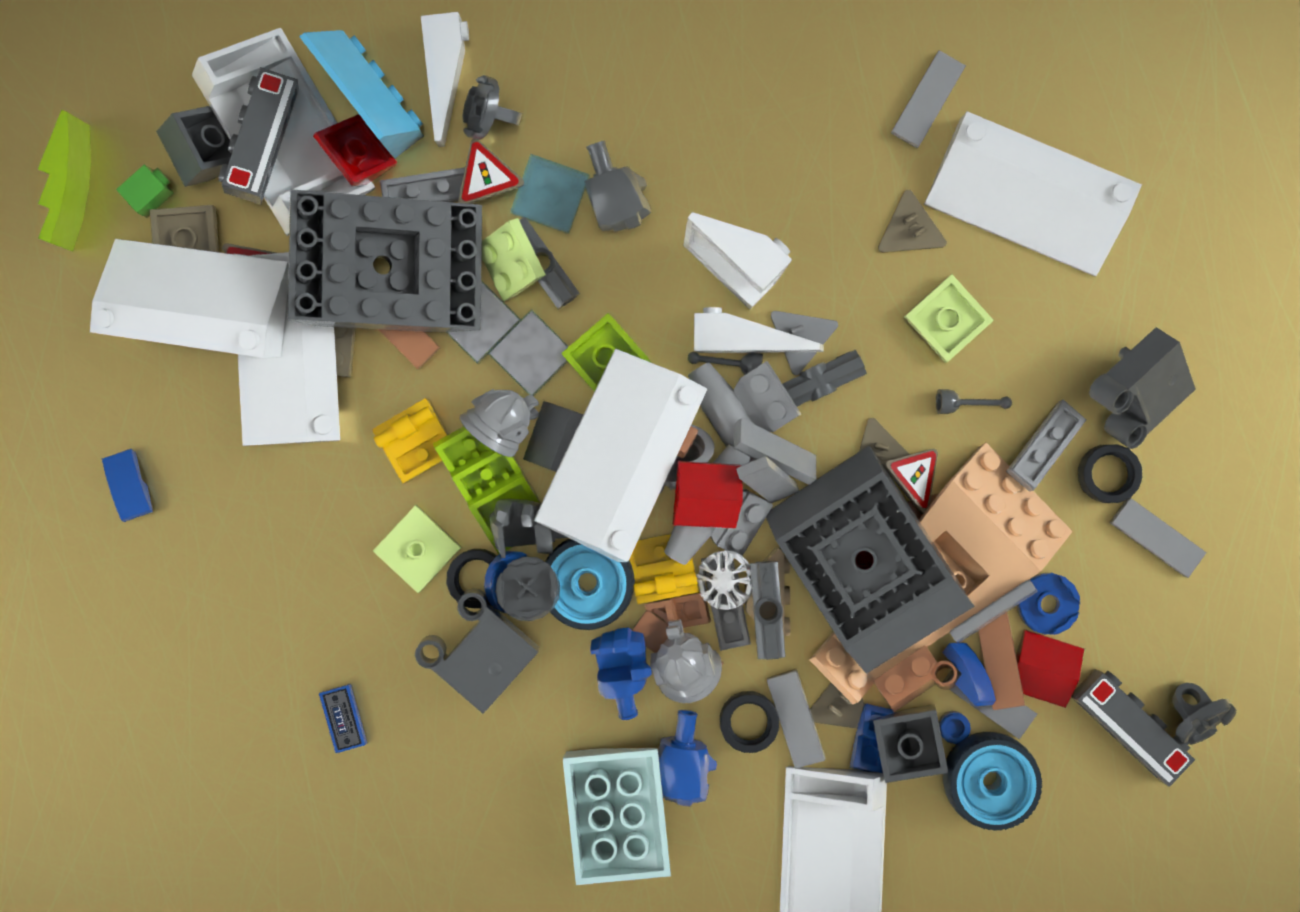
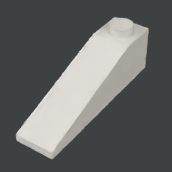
(444, 57)
(731, 334)

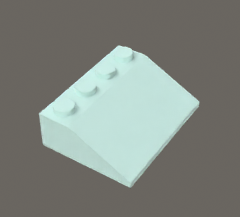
(616, 814)

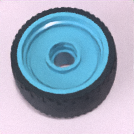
(593, 607)
(1011, 795)

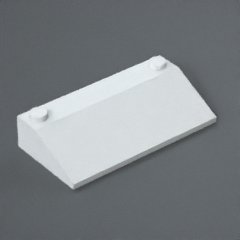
(300, 160)
(1032, 193)
(737, 256)
(192, 298)
(291, 394)
(620, 455)
(833, 840)

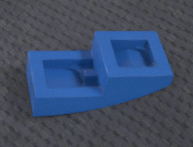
(126, 485)
(974, 678)
(865, 748)

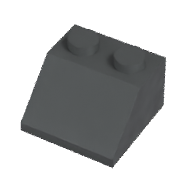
(195, 144)
(552, 435)
(910, 744)

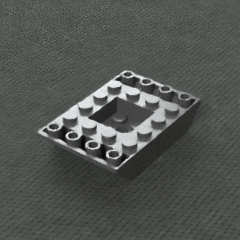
(430, 253)
(904, 591)

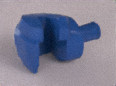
(621, 668)
(684, 763)

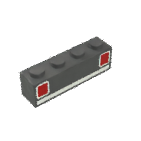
(260, 135)
(1132, 727)

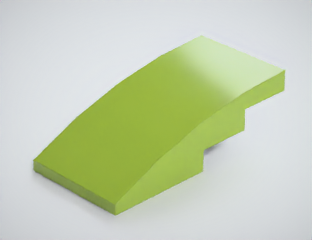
(67, 187)
(595, 347)
(482, 475)

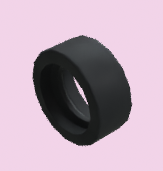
(1133, 468)
(454, 569)
(766, 738)

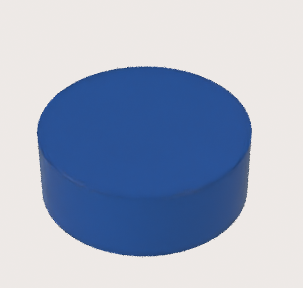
(954, 727)

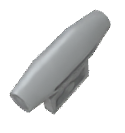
(756, 398)
(689, 539)

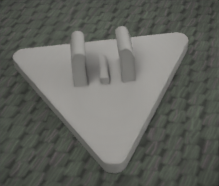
(806, 327)

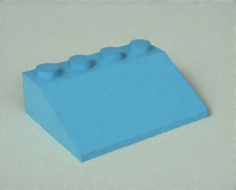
(364, 89)

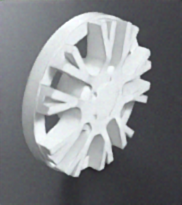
(724, 580)

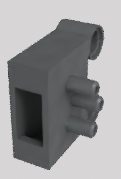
(1143, 387)
(485, 658)

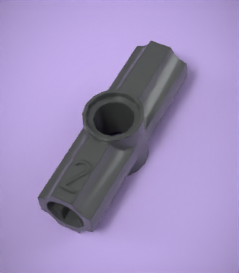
(555, 282)
(825, 378)
(767, 630)

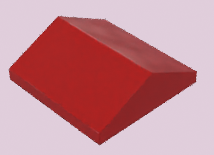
(355, 150)
(707, 495)
(1048, 667)

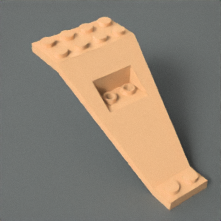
(991, 539)

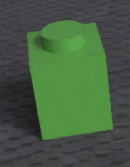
(146, 190)

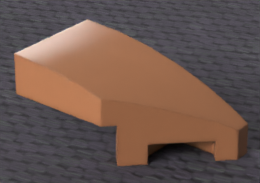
(688, 608)

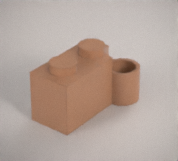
(913, 678)

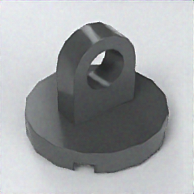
(482, 108)
(528, 589)
(1201, 718)

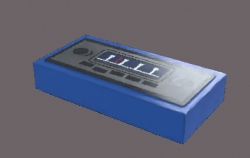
(343, 718)

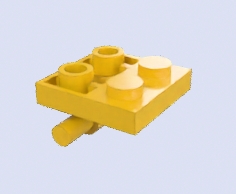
(410, 440)
(658, 574)

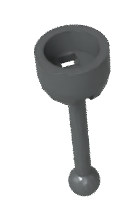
(747, 363)
(949, 401)

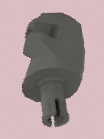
(615, 192)
(514, 525)

